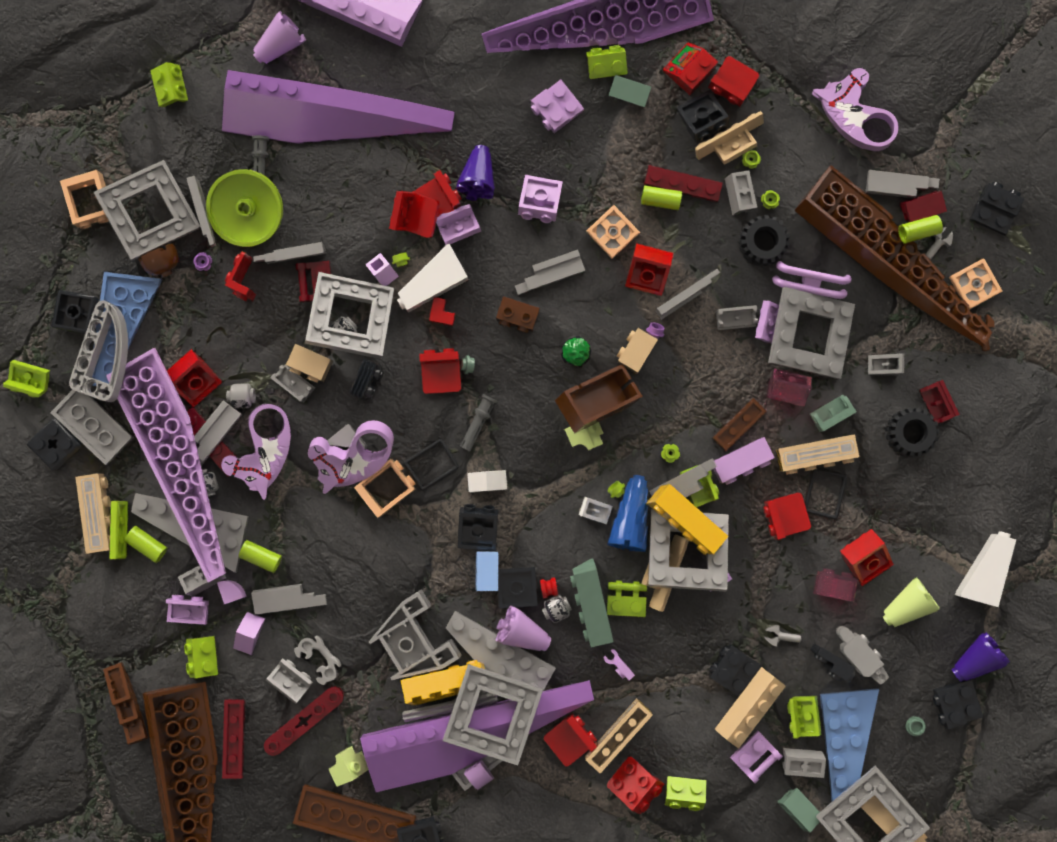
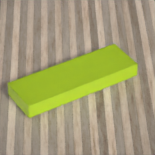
(118, 529)

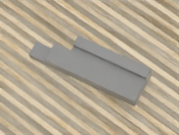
(898, 184)
(200, 207)
(292, 253)
(552, 271)
(685, 296)
(215, 429)
(688, 482)
(284, 598)

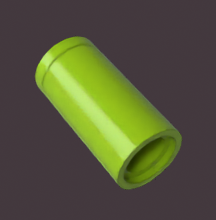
(661, 197)
(920, 229)
(145, 544)
(260, 556)

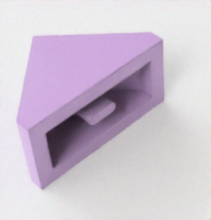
(248, 633)

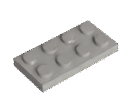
(92, 425)

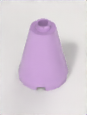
(278, 39)

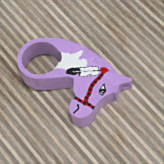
(847, 115)
(266, 462)
(353, 465)

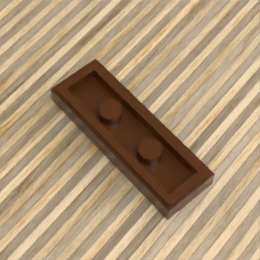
(739, 424)

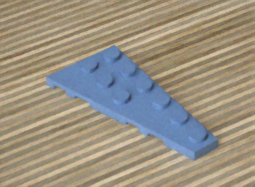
(133, 298)

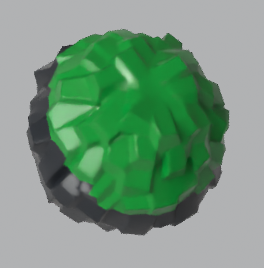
(576, 351)

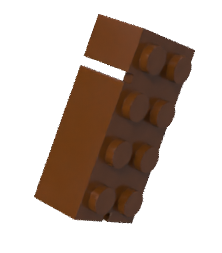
(598, 398)

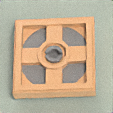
(613, 232)
(975, 283)

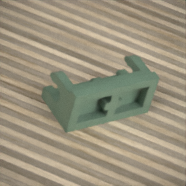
(630, 91)
(832, 413)
(800, 809)

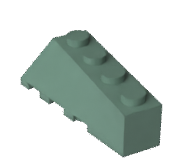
(592, 604)

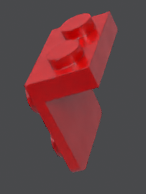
(733, 81)
(440, 190)
(414, 213)
(234, 278)
(440, 371)
(786, 515)
(570, 739)
(635, 785)

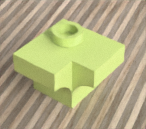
(588, 437)
(348, 766)

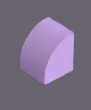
(382, 270)
(230, 591)
(478, 774)

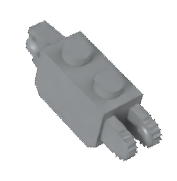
(861, 656)

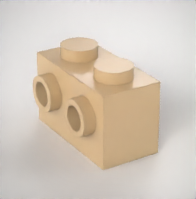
(637, 350)
(309, 362)

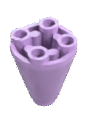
(521, 631)

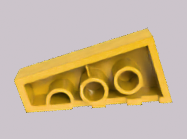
(687, 519)
(435, 685)

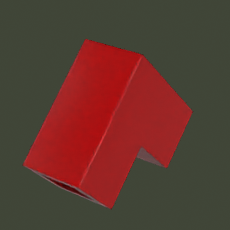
(438, 314)

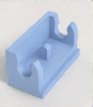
(486, 571)

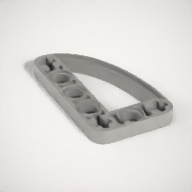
(112, 313)

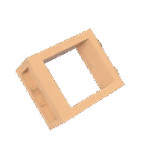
(78, 182)
(370, 500)

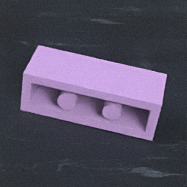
(743, 461)

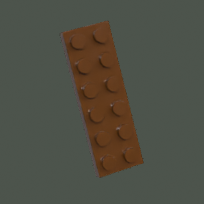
(349, 816)

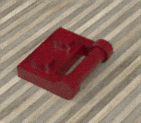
(315, 267)

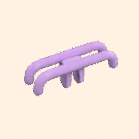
(811, 281)

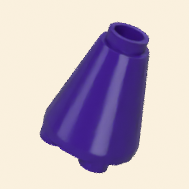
(477, 176)
(980, 659)

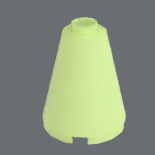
(910, 604)

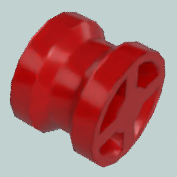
(549, 587)

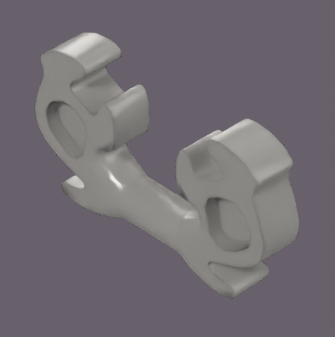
(328, 672)

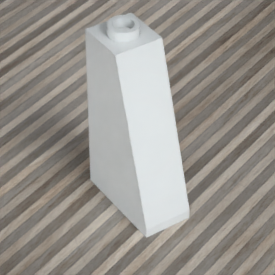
(433, 280)
(989, 571)

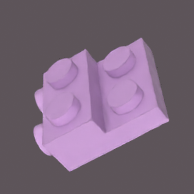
(556, 106)
(539, 198)

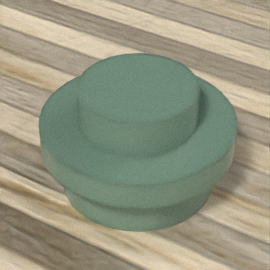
(467, 364)
(915, 726)

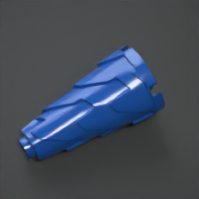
(630, 525)

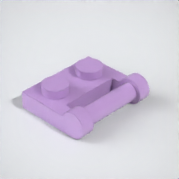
(751, 752)

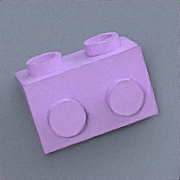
(457, 224)
(767, 321)
(187, 610)

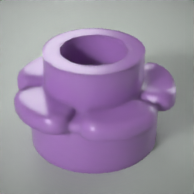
(197, 261)
(655, 330)

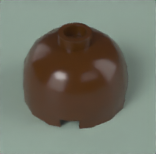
(160, 261)

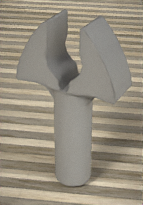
(938, 243)
(781, 636)

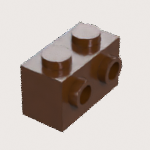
(517, 314)

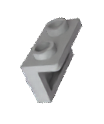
(289, 680)

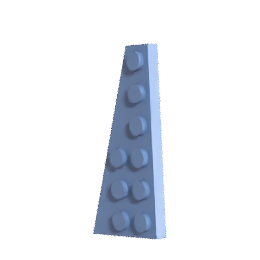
(846, 732)

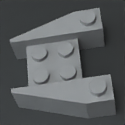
(408, 643)

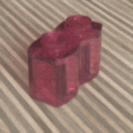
(835, 586)

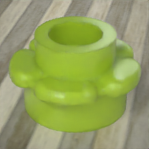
(751, 154)
(765, 199)
(400, 259)
(675, 453)
(616, 489)

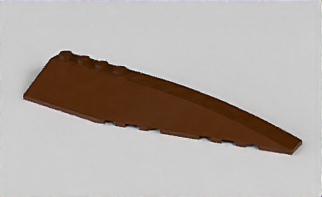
(873, 240)
(183, 759)

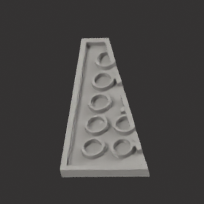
(229, 526)
(496, 657)

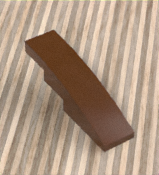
(125, 702)

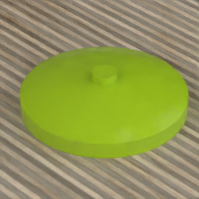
(244, 207)

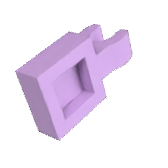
(623, 670)

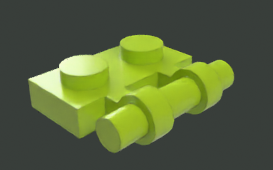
(626, 605)

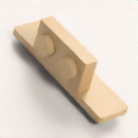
(732, 142)
(676, 554)

